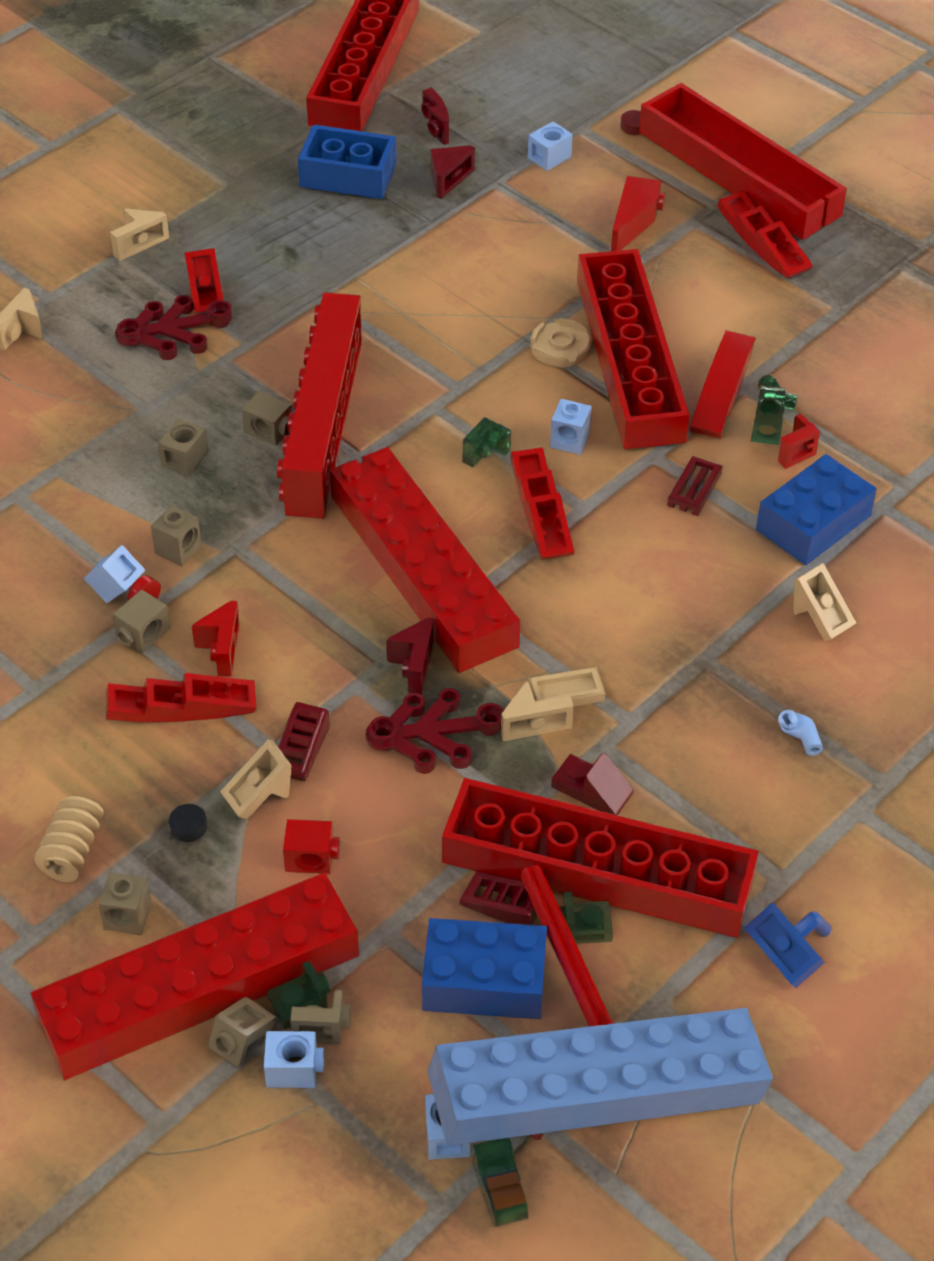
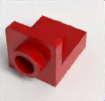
(799, 443)

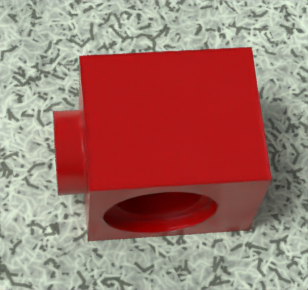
(309, 846)

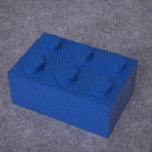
(347, 161)
(815, 509)
(484, 968)

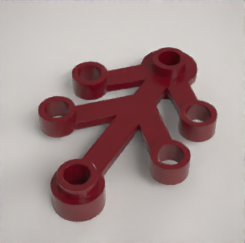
(138, 331)
(431, 729)

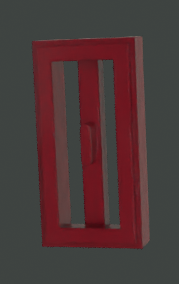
(687, 501)

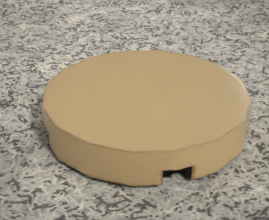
(560, 343)

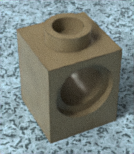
(266, 417)
(183, 447)
(176, 535)
(141, 621)
(125, 903)

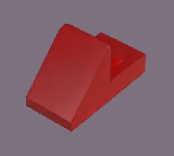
(203, 278)
(219, 634)

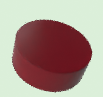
(630, 122)

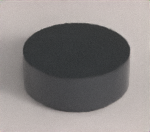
(188, 822)

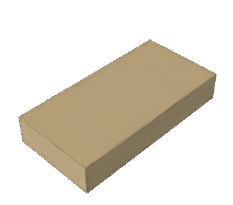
(582, 686)

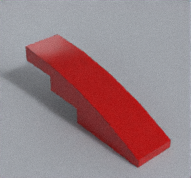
(766, 238)
(722, 384)
(541, 503)
(176, 701)

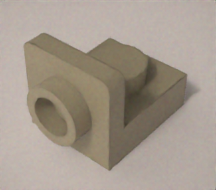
(324, 1021)
(238, 1028)

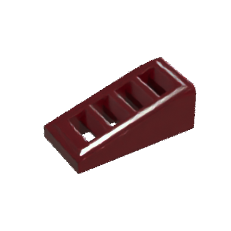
(310, 721)
(497, 909)

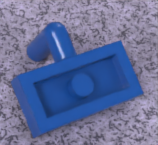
(786, 942)

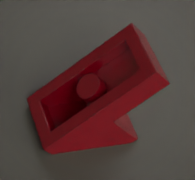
(413, 650)
(594, 785)

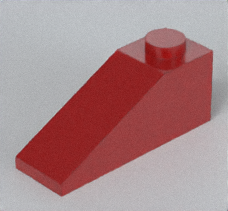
(636, 210)

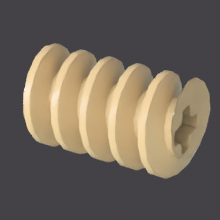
(68, 838)

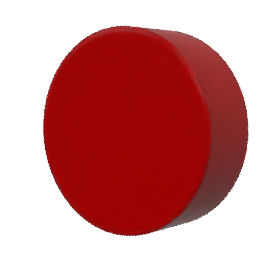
(146, 584)

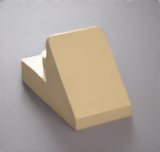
(140, 232)
(18, 318)
(821, 598)
(529, 717)
(263, 774)

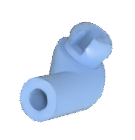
(801, 728)

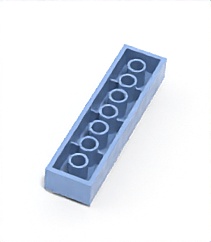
(597, 1075)

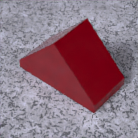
(451, 167)

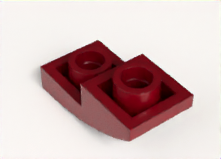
(437, 113)

